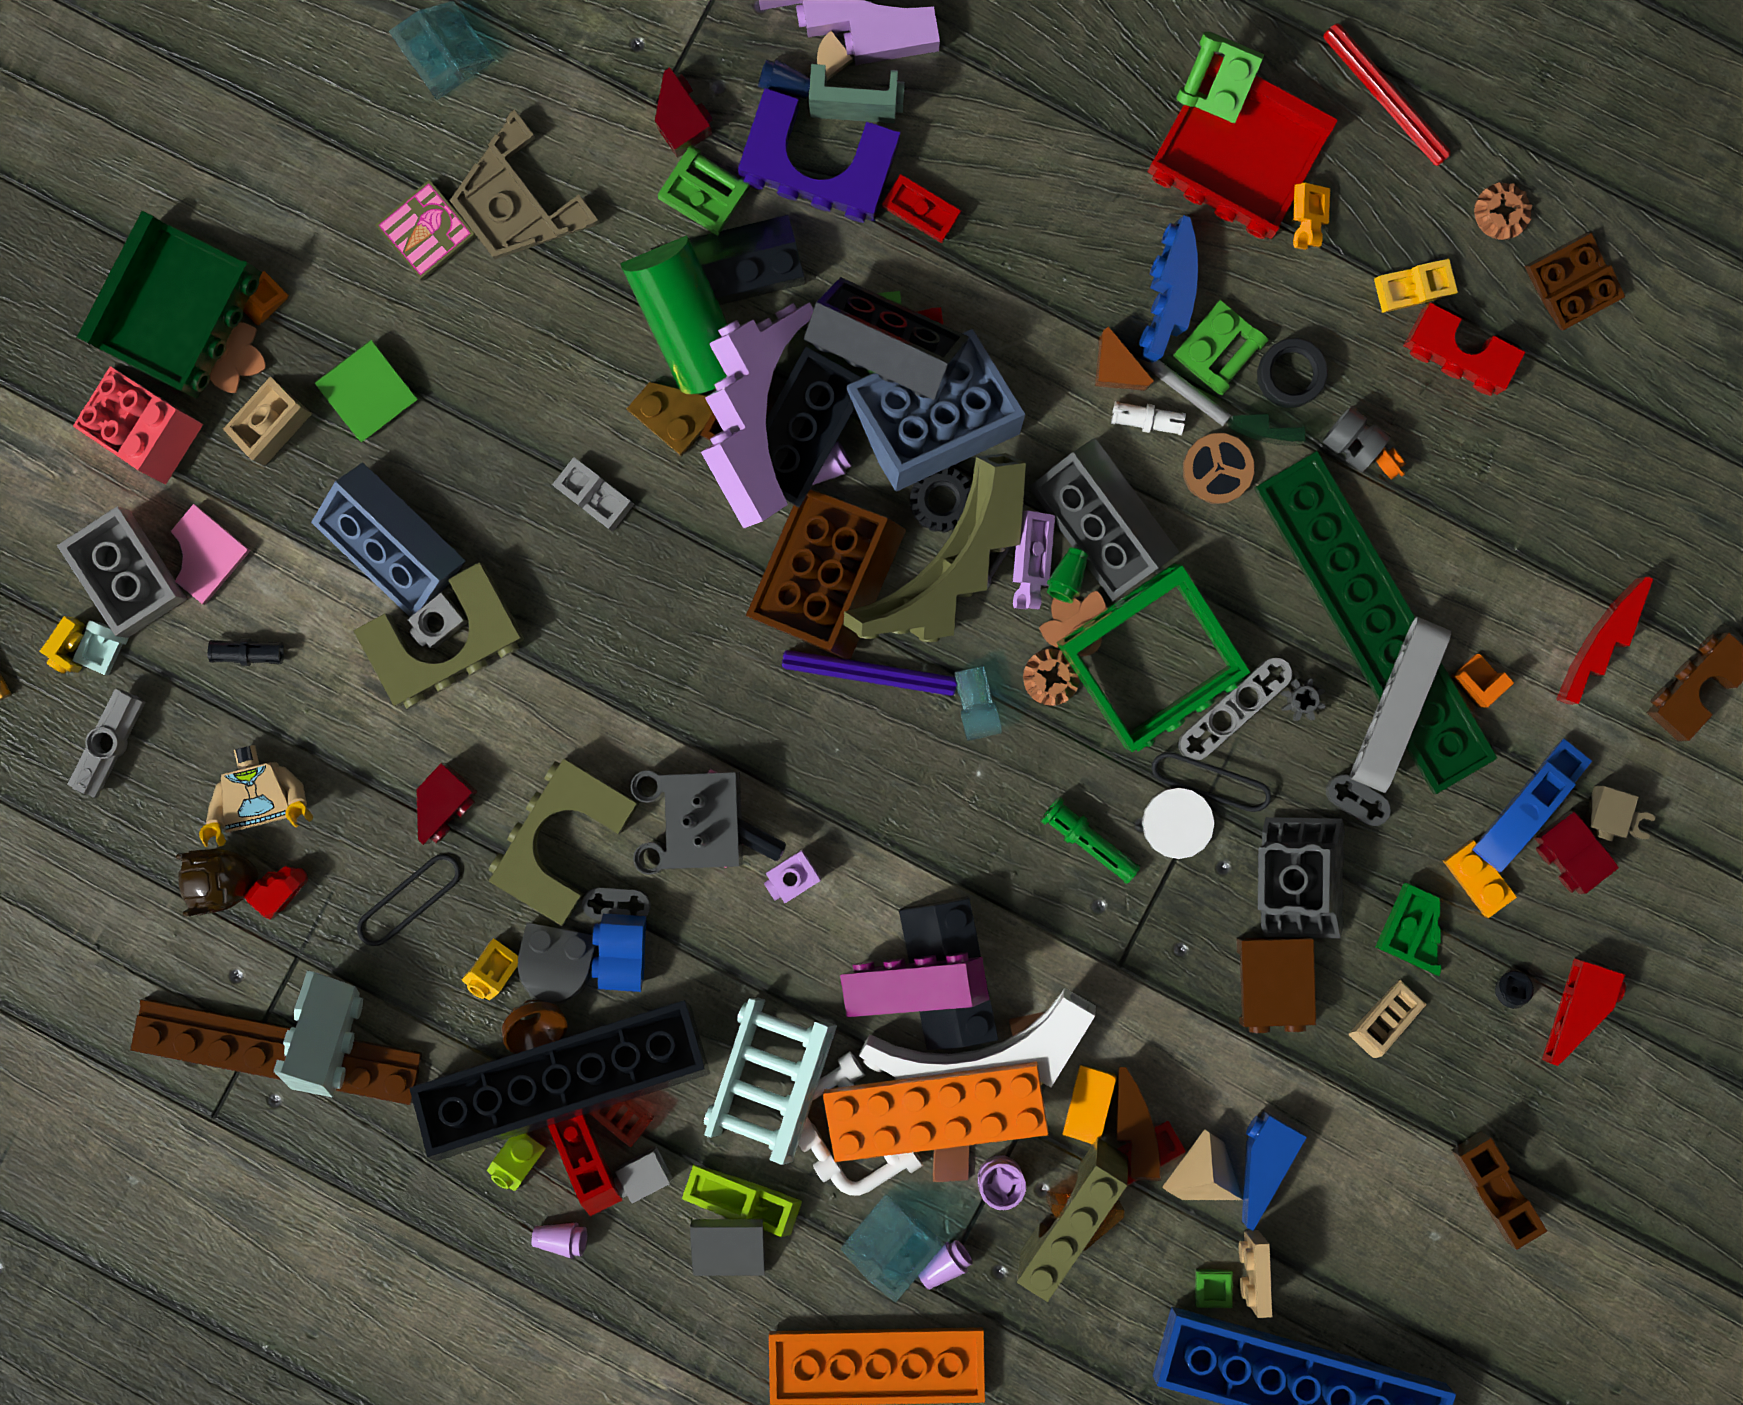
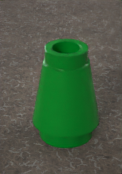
(1068, 576)

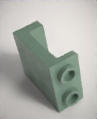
(854, 103)

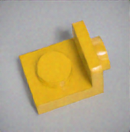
(63, 640)
(491, 970)

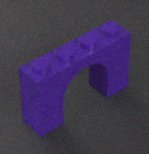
(853, 191)

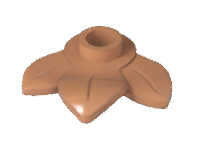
(238, 359)
(1071, 616)

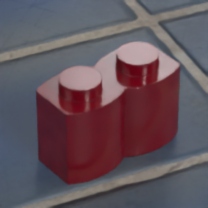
(1575, 853)

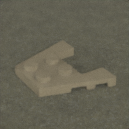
(503, 208)

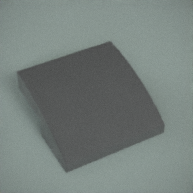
(727, 1247)

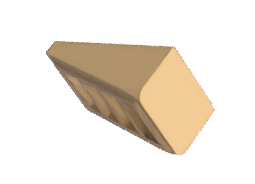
(1370, 1044)

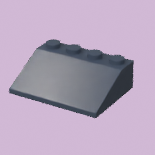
(924, 435)

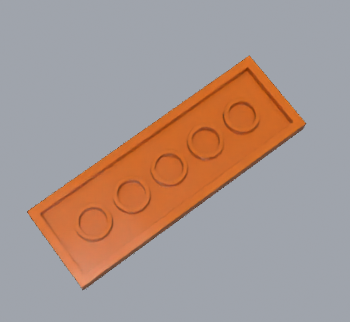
(936, 1112)
(877, 1366)

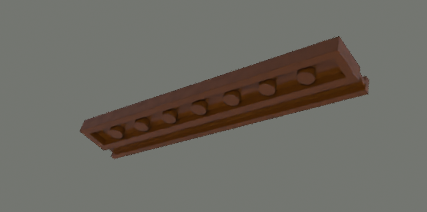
(257, 1045)

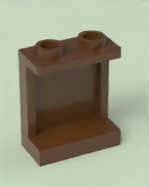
(1277, 983)

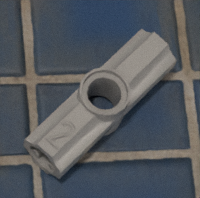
(95, 763)

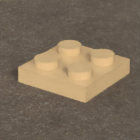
(1257, 1284)

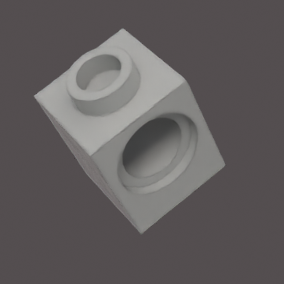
(452, 616)
(642, 1175)

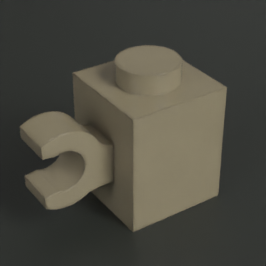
(1614, 814)

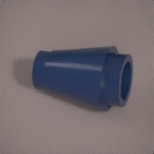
(784, 79)

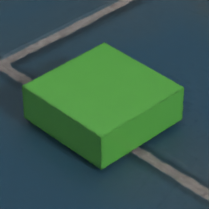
(1213, 1288)

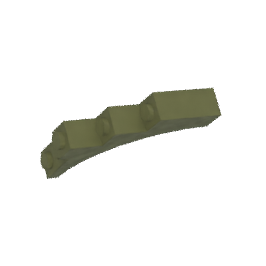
(961, 567)

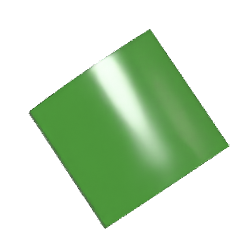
(366, 390)

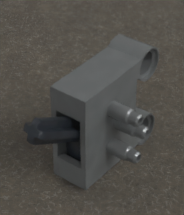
(702, 823)

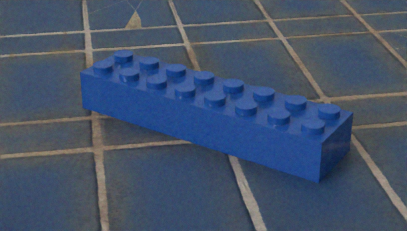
(1259, 1368)

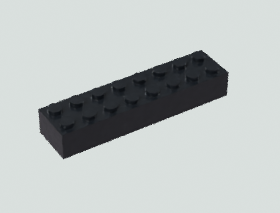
(559, 1081)

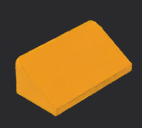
(1089, 1104)

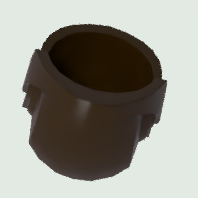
(214, 880)

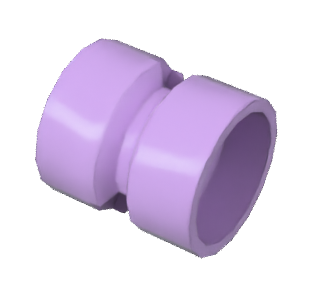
(1001, 1182)

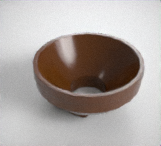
(542, 1029)

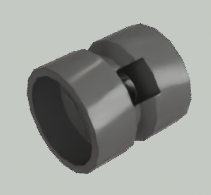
(1352, 426)

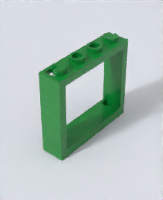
(1196, 699)

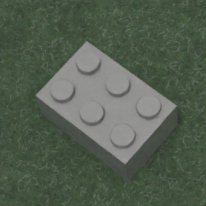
(122, 572)

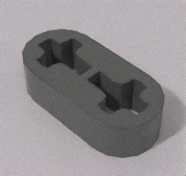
(1362, 793)
(616, 895)

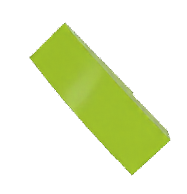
(741, 1200)

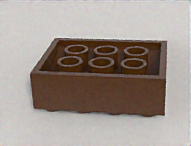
(822, 565)

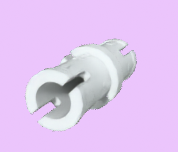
(1148, 418)

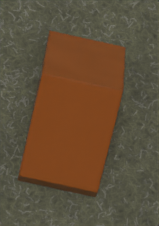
(1118, 366)

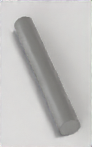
(1187, 390)

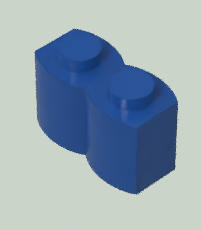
(620, 952)

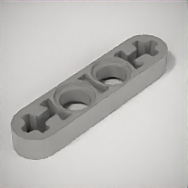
(1238, 713)

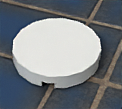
(1178, 823)

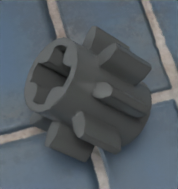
(1311, 694)

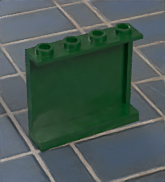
(169, 305)

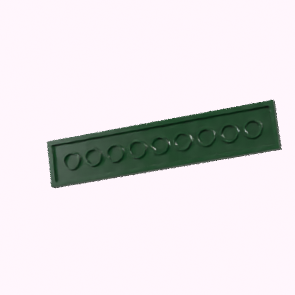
(1369, 613)

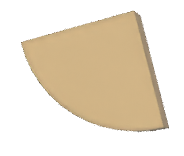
(832, 55)

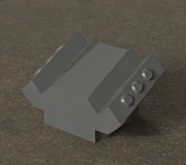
(1301, 877)

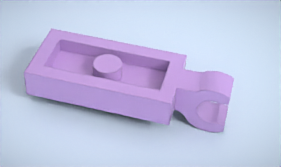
(1033, 558)

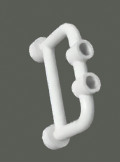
(826, 1167)

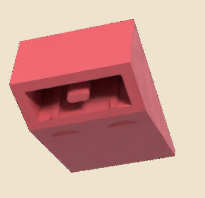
(137, 425)

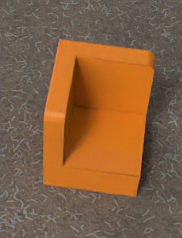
(1481, 681)

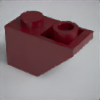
(677, 115)
(440, 800)

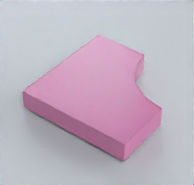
(207, 552)

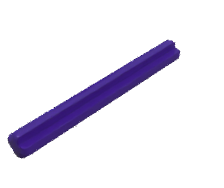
(869, 672)

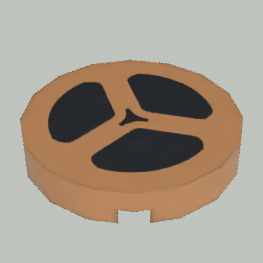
(1218, 468)

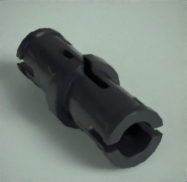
(245, 652)

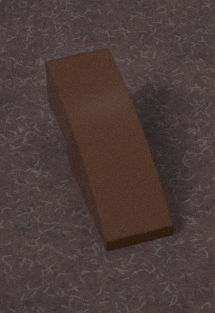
(1137, 1128)

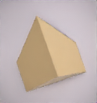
(1205, 1172)

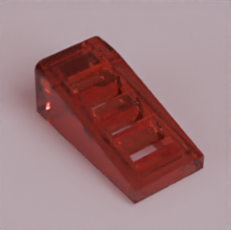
(618, 1128)

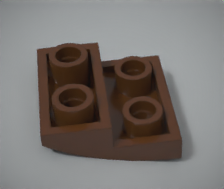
(1574, 281)

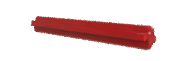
(1387, 94)

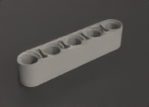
(1400, 704)

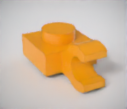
(1312, 210)

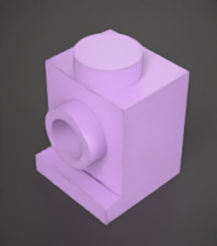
(801, 867)

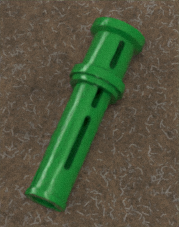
(1076, 830)

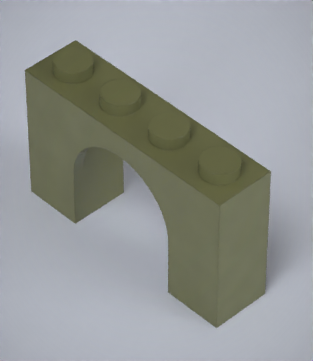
(490, 633)
(521, 869)
(1054, 1250)

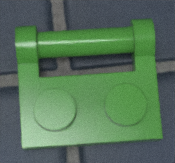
(1231, 81)
(699, 199)
(1210, 341)

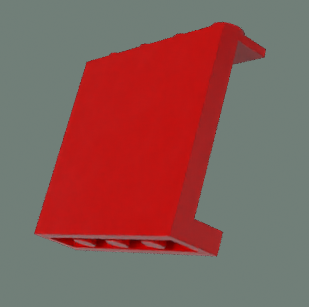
(1246, 165)

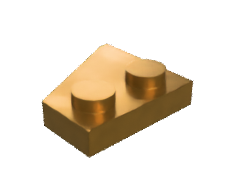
(671, 414)

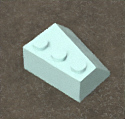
(321, 1035)

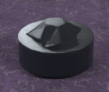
(1514, 989)

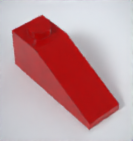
(1585, 1003)
(585, 1164)

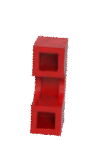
(1434, 340)

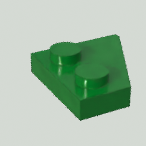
(1413, 929)

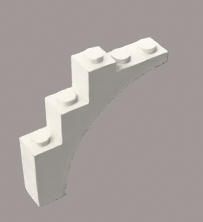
(1045, 1041)

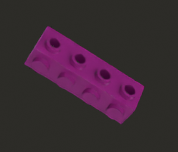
(914, 986)

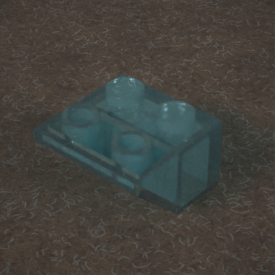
(441, 47)
(891, 1247)

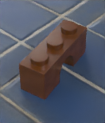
(1679, 706)
(1497, 1191)

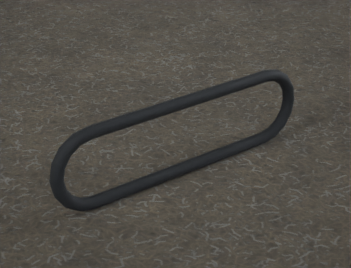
(1214, 769)
(419, 910)

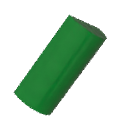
(679, 312)

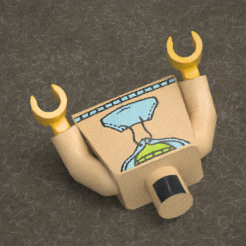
(253, 797)

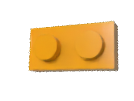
(1479, 880)

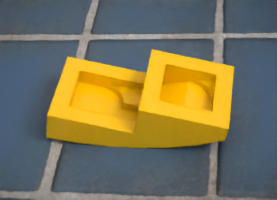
(1415, 285)

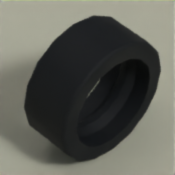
(1301, 347)

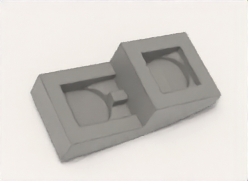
(593, 494)

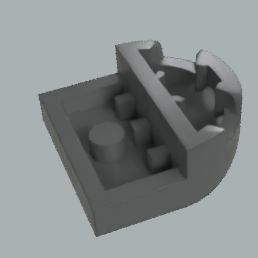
(554, 963)

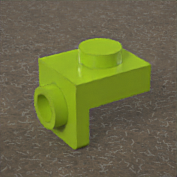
(515, 1161)

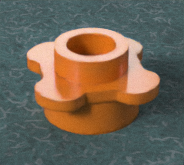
(1391, 462)

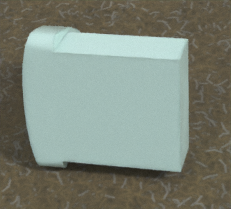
(99, 648)

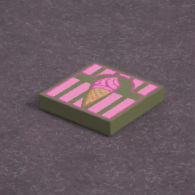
(425, 230)

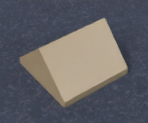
(266, 422)

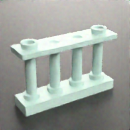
(803, 1073)

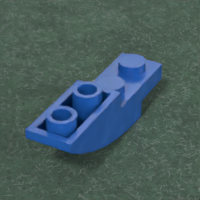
(1176, 278)
(1532, 805)

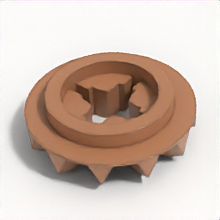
(1495, 224)
(1035, 683)

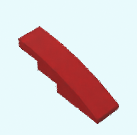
(1613, 629)

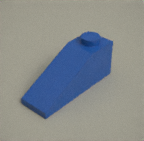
(1268, 1157)

